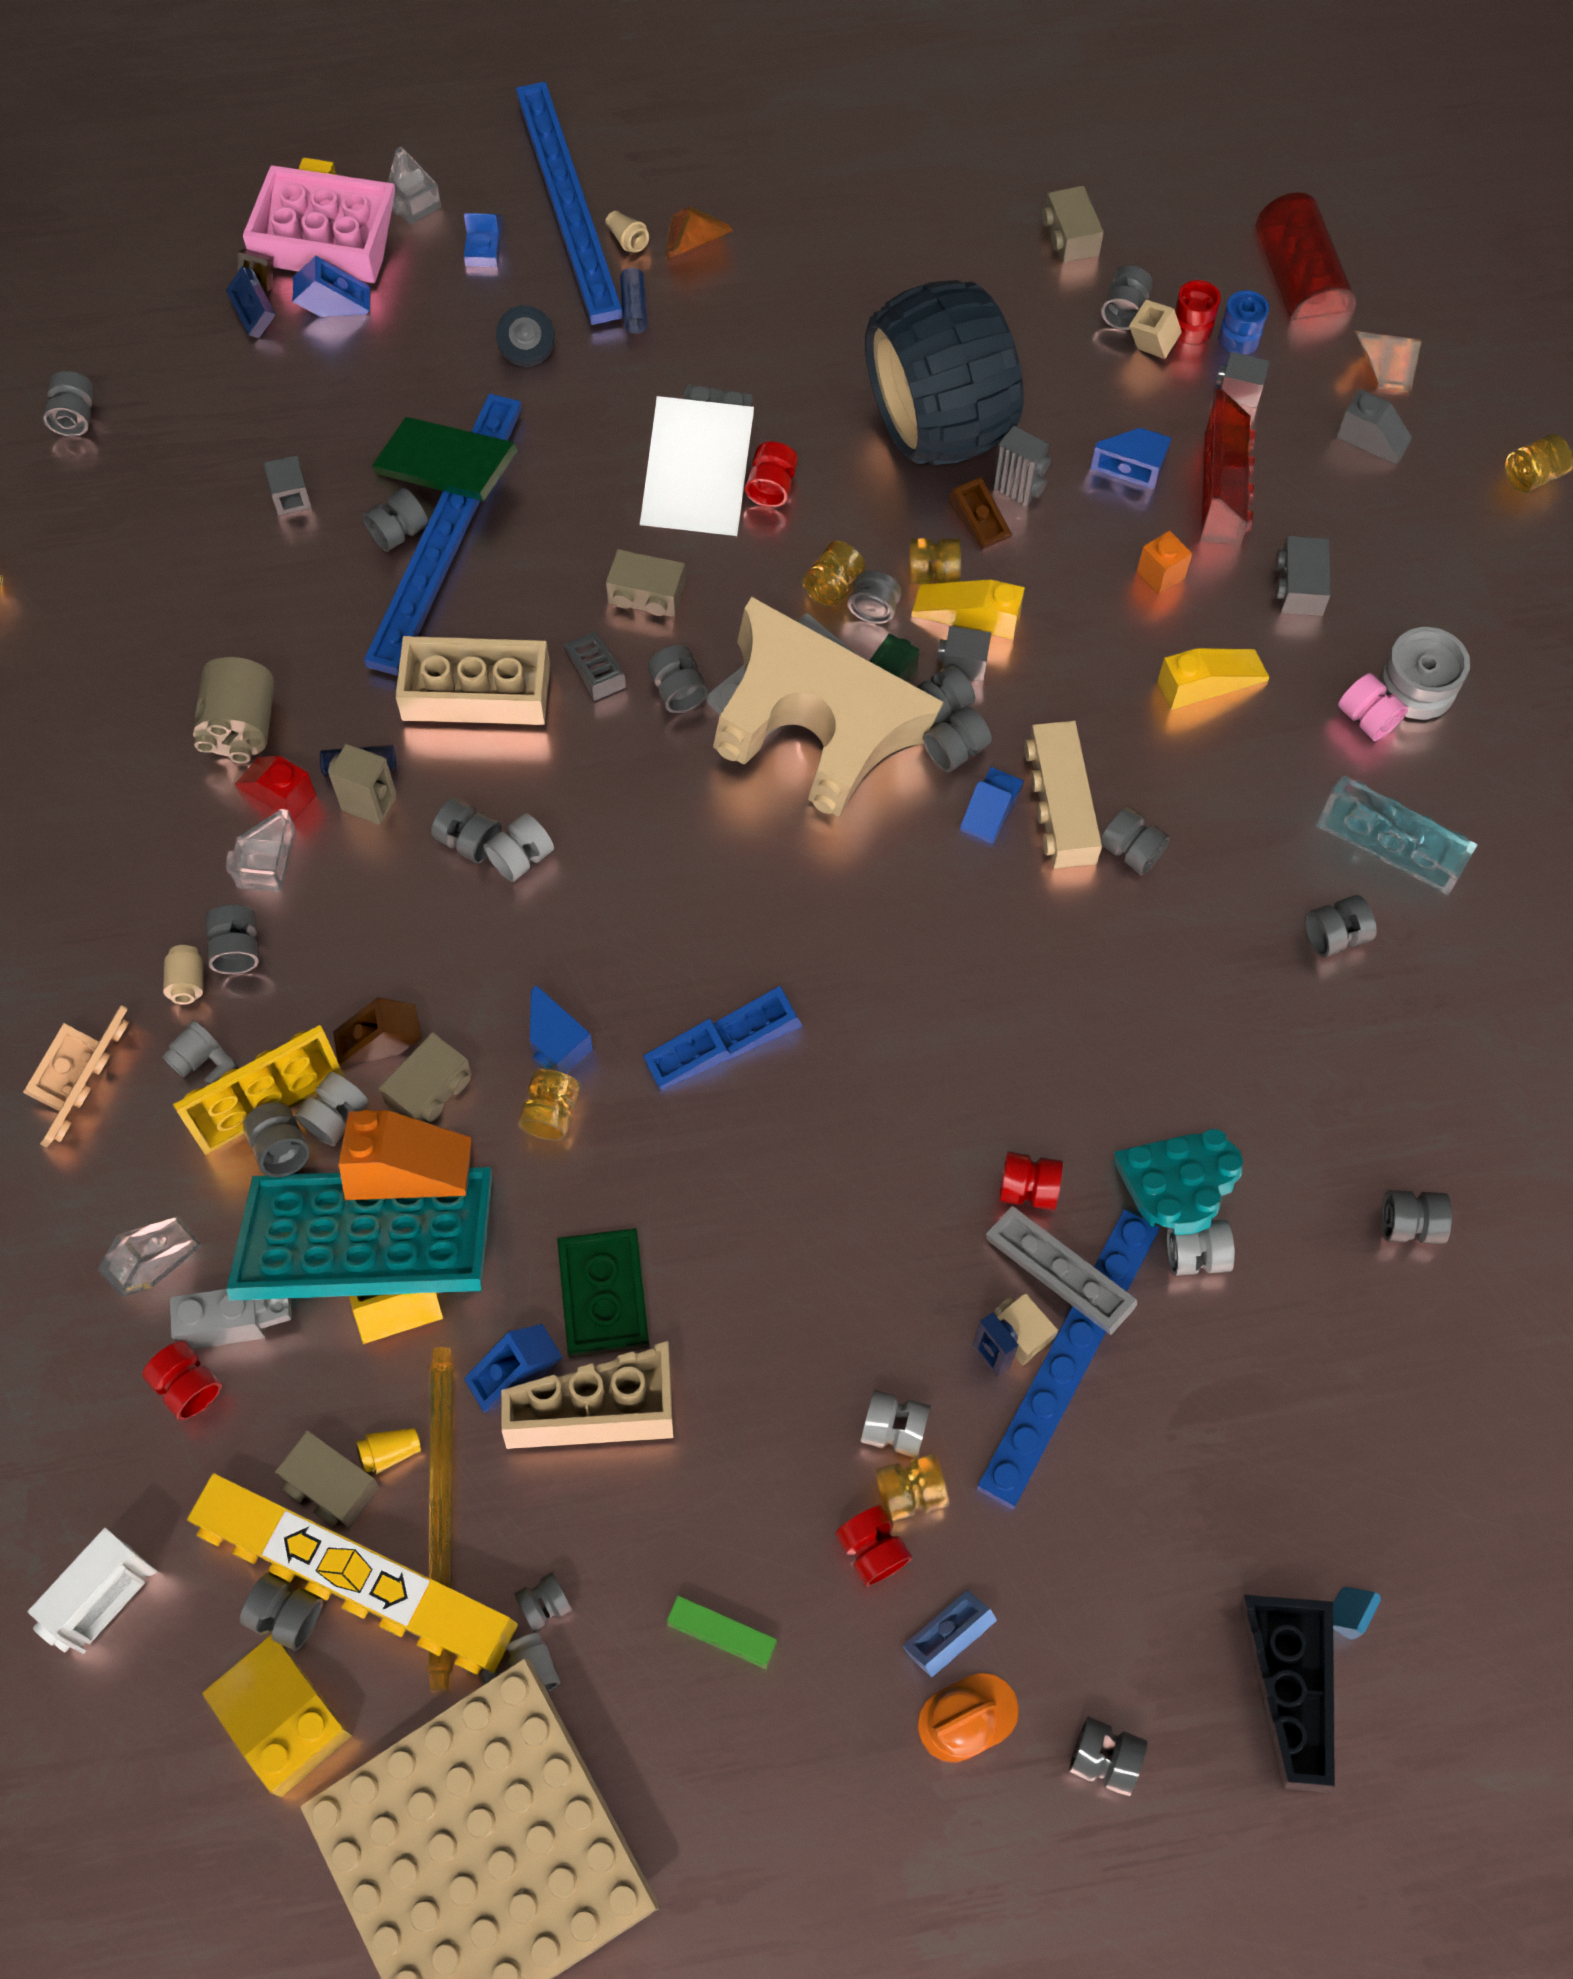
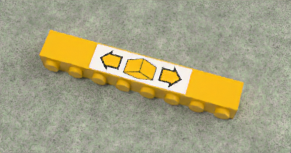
(353, 1573)

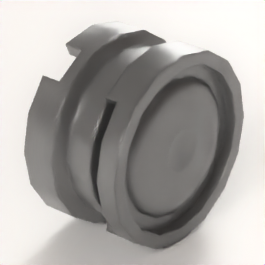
(874, 597)

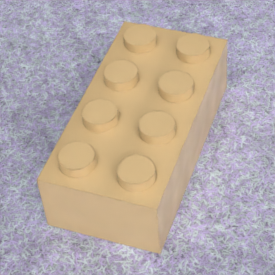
(473, 680)

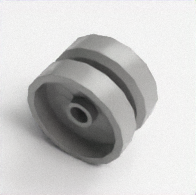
(1426, 671)

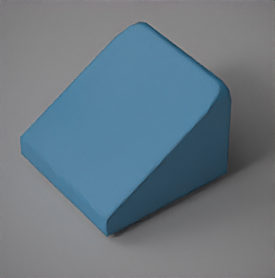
(1354, 1611)

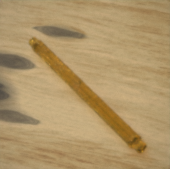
(440, 1495)

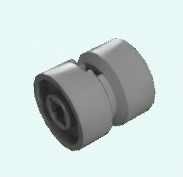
(517, 848)
(328, 1112)
(1206, 1249)
(880, 1420)

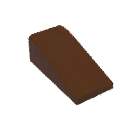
(979, 513)

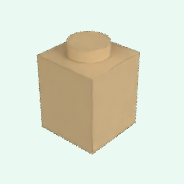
(1155, 328)
(1030, 1324)

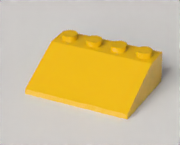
(276, 1075)

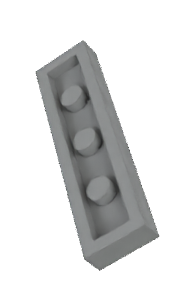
(1062, 1270)

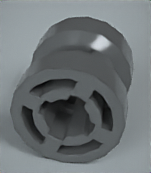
(552, 1597)

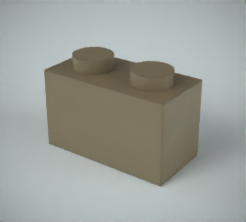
(1072, 224)
(646, 583)
(362, 783)
(426, 1080)
(326, 1480)

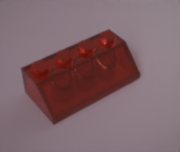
(1227, 473)

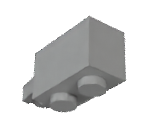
(213, 1320)

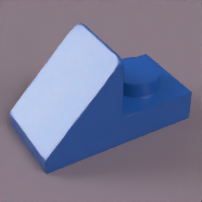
(482, 239)
(991, 805)

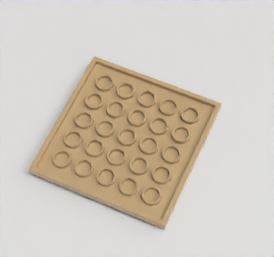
(480, 1844)

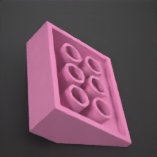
(321, 216)

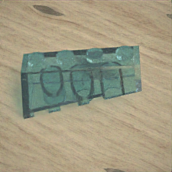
(1396, 834)

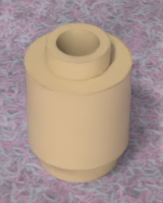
(183, 974)

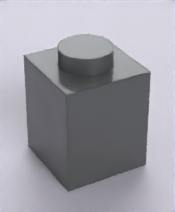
(1243, 378)
(287, 485)
(965, 650)

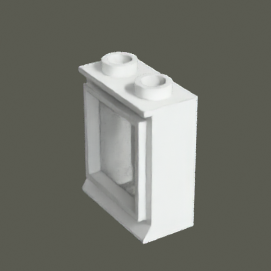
(90, 1592)

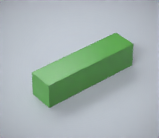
(722, 1632)

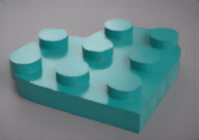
(1181, 1178)

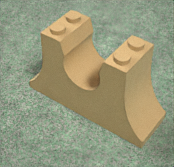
(819, 685)

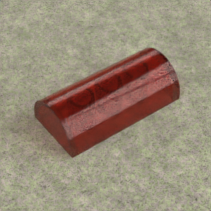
(1303, 258)

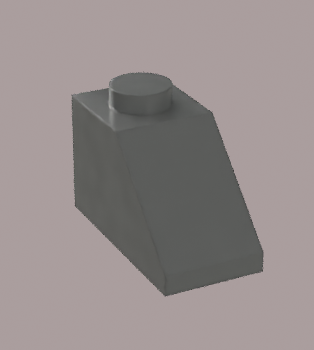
(1374, 427)

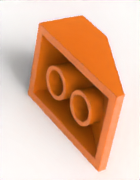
(401, 1158)

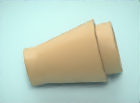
(628, 231)

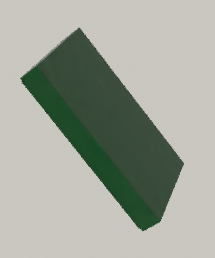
(602, 1293)

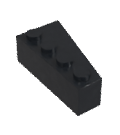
(1296, 1679)

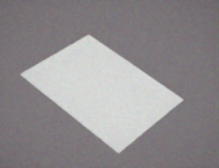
(697, 466)

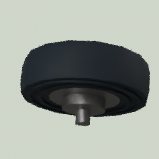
(525, 336)

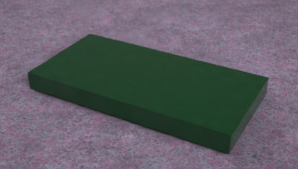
(445, 458)

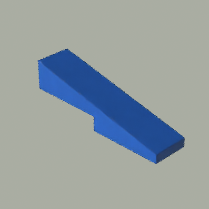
(720, 1041)

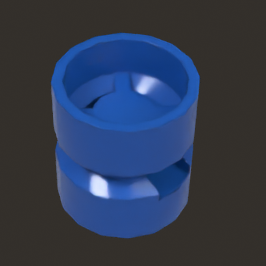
(1243, 322)

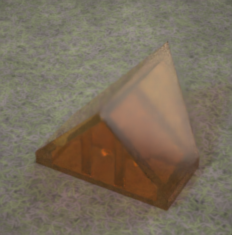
(692, 229)
(1391, 359)

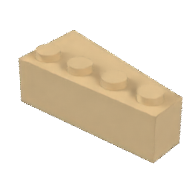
(593, 1405)

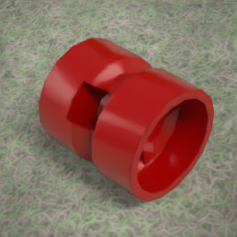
(1197, 310)
(771, 474)
(1031, 1181)
(181, 1380)
(872, 1544)

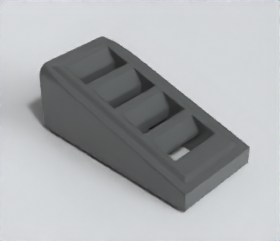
(605, 684)

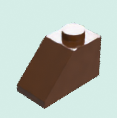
(377, 1032)

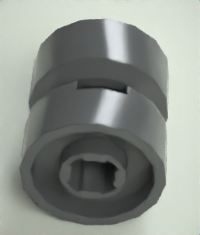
(1126, 295)
(68, 403)
(395, 519)
(678, 679)
(952, 688)
(957, 739)
(462, 827)
(1130, 837)
(1345, 924)
(231, 939)
(276, 1139)
(1424, 1217)
(281, 1611)
(1123, 1762)

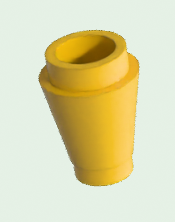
(386, 1448)

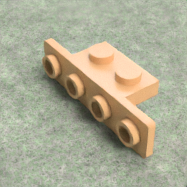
(66, 1068)

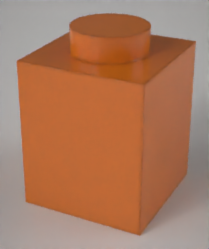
(1164, 562)

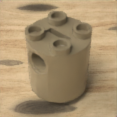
(233, 708)

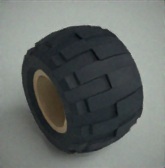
(944, 371)

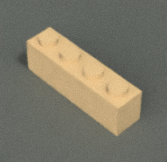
(1064, 795)

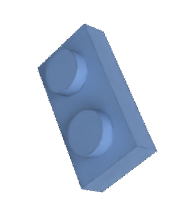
(949, 1633)

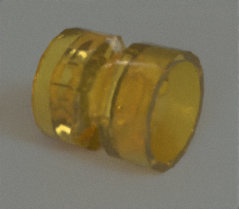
(1539, 463)
(947, 560)
(833, 574)
(549, 1105)
(912, 1487)

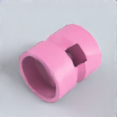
(1369, 703)

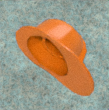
(968, 1717)

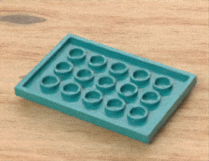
(313, 1243)

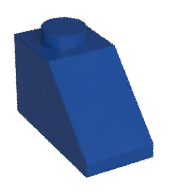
(329, 290)
(1133, 456)
(555, 1036)
(514, 1360)

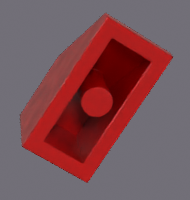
(278, 784)

